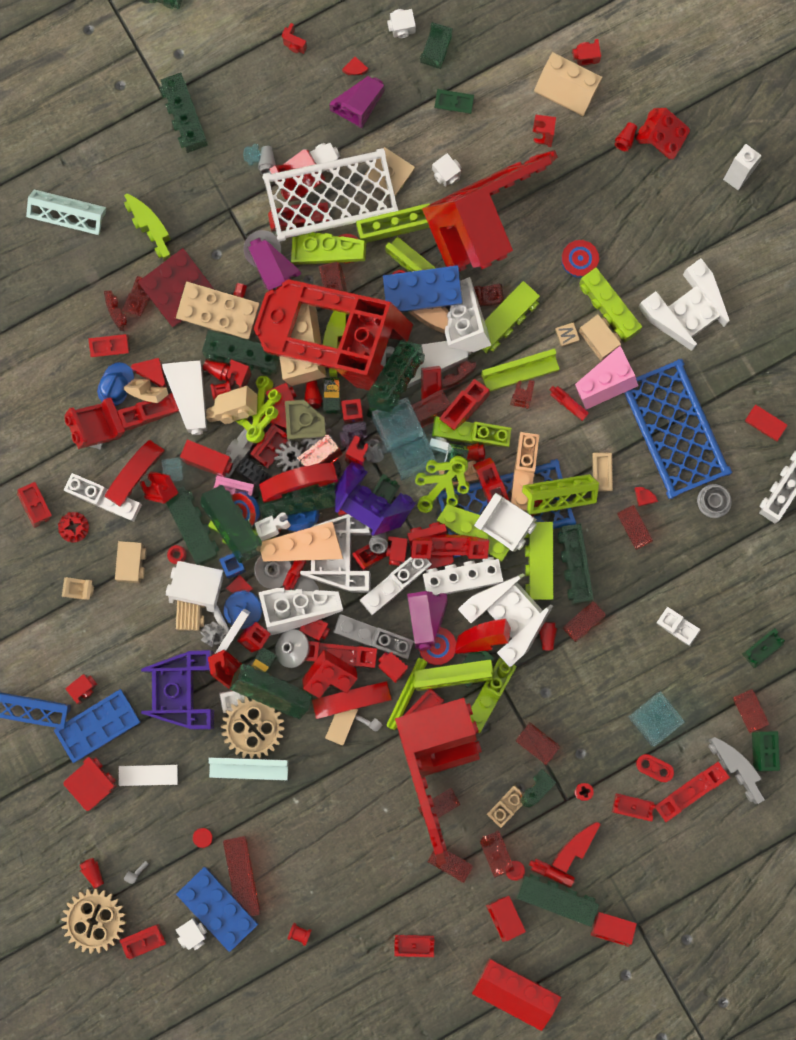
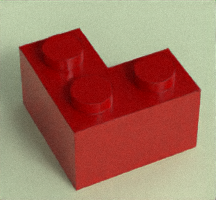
(326, 671)

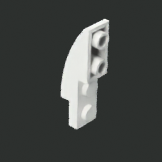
(95, 495)
(394, 584)

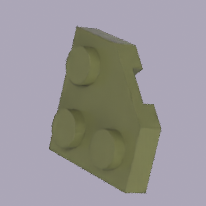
(303, 421)

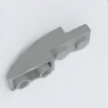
(373, 636)
(734, 761)

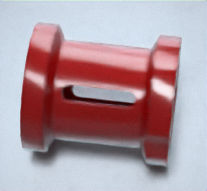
(220, 389)
(586, 786)
(299, 934)

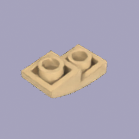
(506, 806)

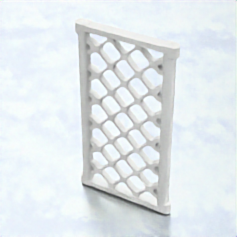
(282, 235)

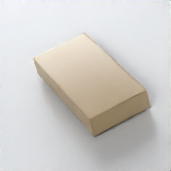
(603, 470)
(341, 726)

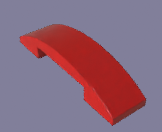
(133, 472)
(297, 479)
(450, 545)
(352, 655)
(351, 700)
(691, 791)

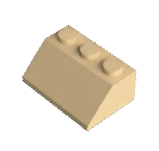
(568, 84)

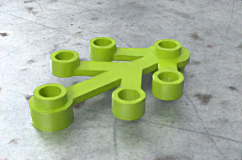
(255, 431)
(443, 481)

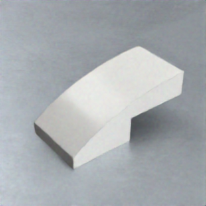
(678, 626)

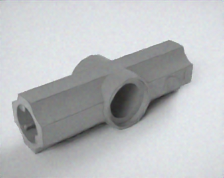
(238, 449)

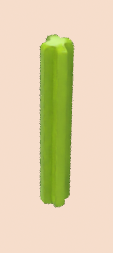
(405, 695)

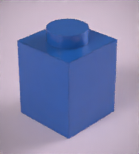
(231, 566)

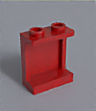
(94, 424)

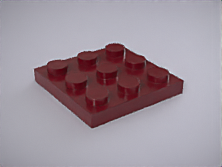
(168, 281)

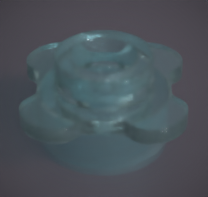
(251, 154)

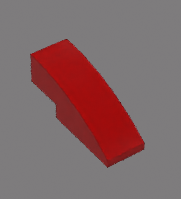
(298, 220)
(465, 405)
(147, 412)
(490, 479)
(483, 636)
(575, 846)

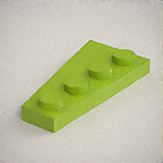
(326, 248)
(463, 523)

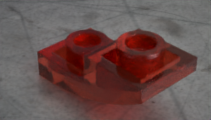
(489, 294)
(136, 300)
(116, 314)
(464, 371)
(634, 527)
(584, 621)
(454, 866)

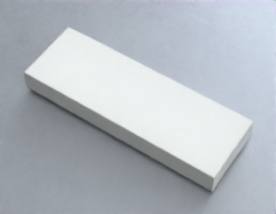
(234, 630)
(148, 775)

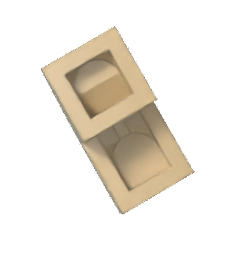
(142, 389)

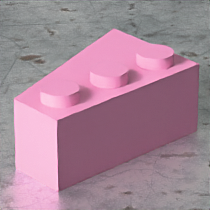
(607, 380)

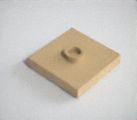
(398, 170)

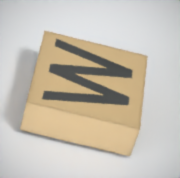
(567, 334)

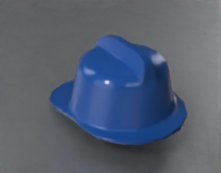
(113, 382)

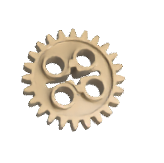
(239, 739)
(110, 927)

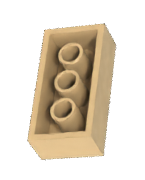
(305, 329)

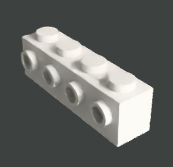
(782, 493)
(463, 578)

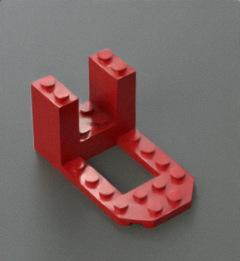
(468, 222)
(363, 340)
(433, 743)

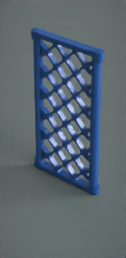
(554, 464)
(725, 470)

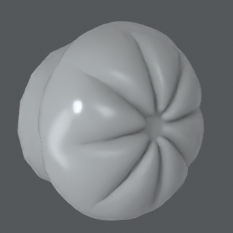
(714, 501)

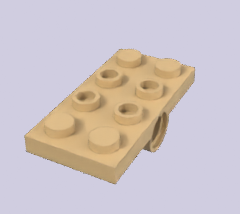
(217, 310)

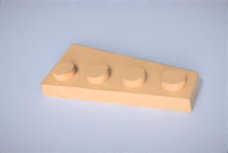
(308, 544)

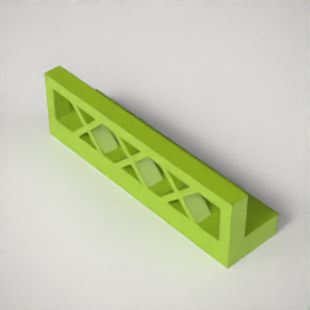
(407, 256)
(521, 369)
(560, 488)
(453, 675)

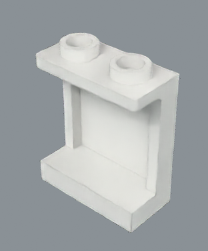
(506, 522)
(195, 585)

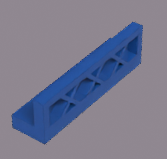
(34, 703)

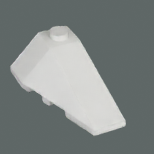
(466, 323)
(296, 608)

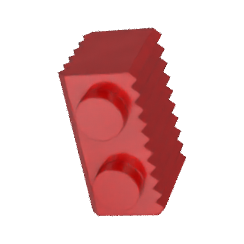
(392, 666)

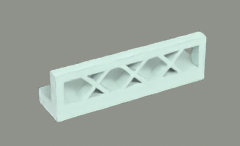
(68, 206)
(248, 768)

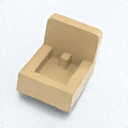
(77, 588)

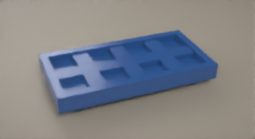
(424, 289)
(97, 726)
(217, 909)

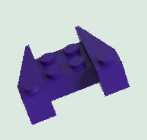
(366, 506)
(174, 690)

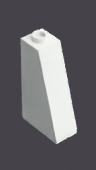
(742, 167)
(439, 355)
(188, 390)

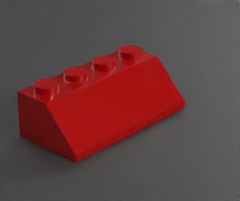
(516, 994)

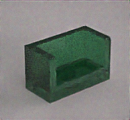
(436, 45)

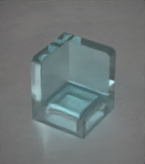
(173, 468)

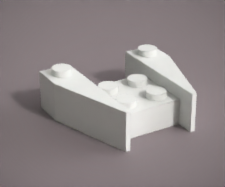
(691, 311)
(338, 571)
(511, 603)

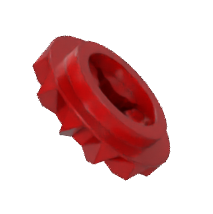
(81, 530)

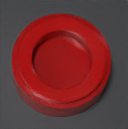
(202, 837)
(518, 873)

